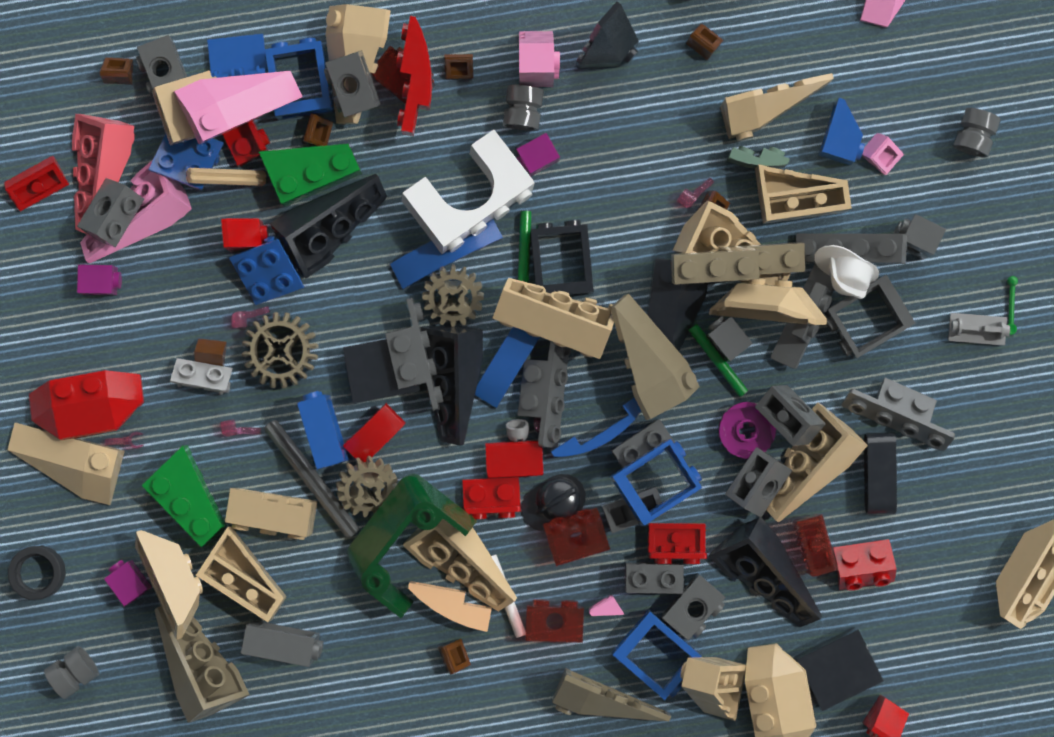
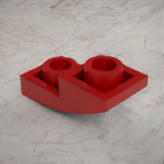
(374, 433)

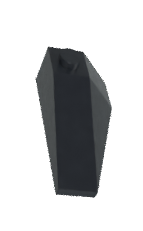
(610, 42)
(321, 225)
(673, 305)
(458, 363)
(761, 562)

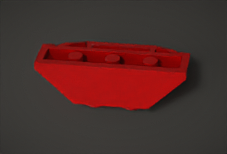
(86, 403)

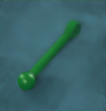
(1012, 281)

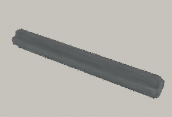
(311, 478)

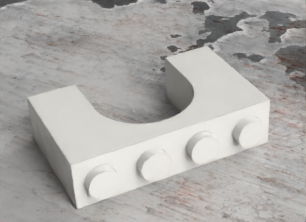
(449, 225)

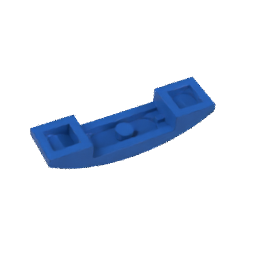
(429, 259)
(505, 366)
(573, 447)

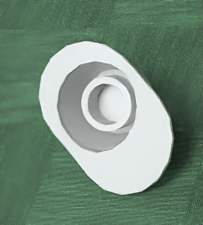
(848, 271)

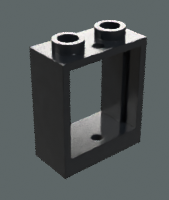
(569, 227)

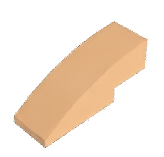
(451, 605)

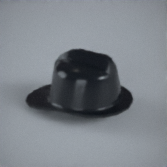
(553, 499)

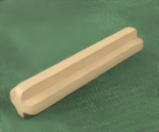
(226, 176)

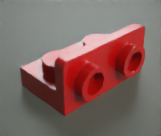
(246, 142)
(491, 496)

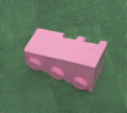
(537, 59)

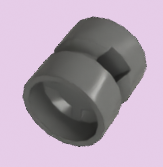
(523, 107)
(976, 134)
(68, 674)

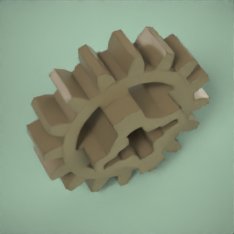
(445, 287)
(371, 476)

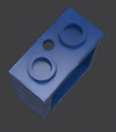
(303, 107)
(322, 430)
(631, 497)
(633, 638)

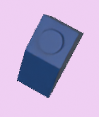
(842, 136)

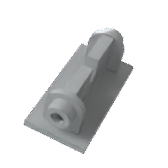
(978, 329)
(201, 375)

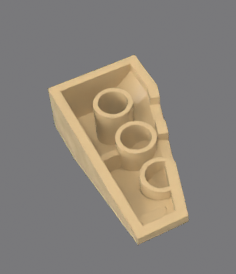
(716, 228)

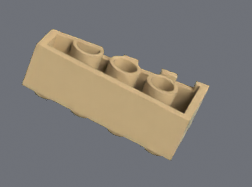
(555, 317)

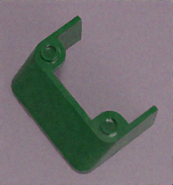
(408, 502)

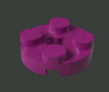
(733, 420)

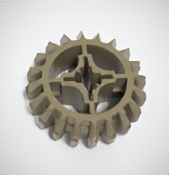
(290, 341)

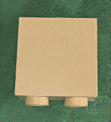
(170, 111)

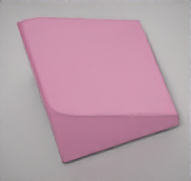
(882, 153)
(606, 607)

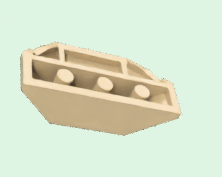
(770, 303)
(1028, 577)
(171, 579)
(778, 693)

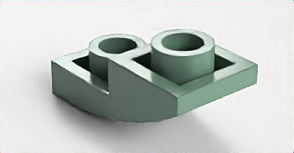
(768, 157)

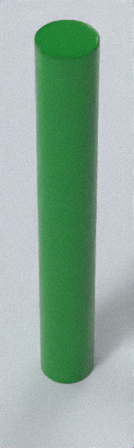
(524, 246)
(718, 360)

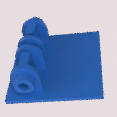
(237, 56)
(175, 159)
(266, 271)

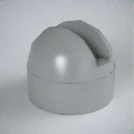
(517, 429)

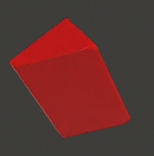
(36, 183)
(514, 459)

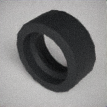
(14, 574)

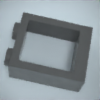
(892, 302)
(281, 643)

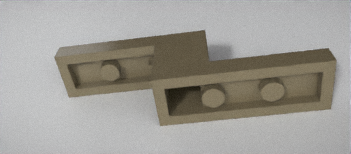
(737, 263)

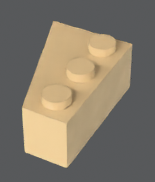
(797, 195)
(271, 513)
(241, 576)
(714, 684)

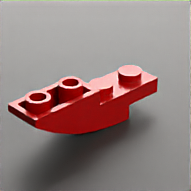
(416, 65)

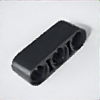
(880, 474)

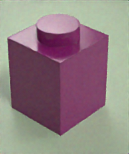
(537, 155)
(98, 280)
(127, 581)

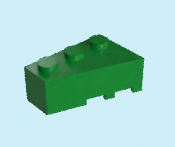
(309, 170)
(185, 496)

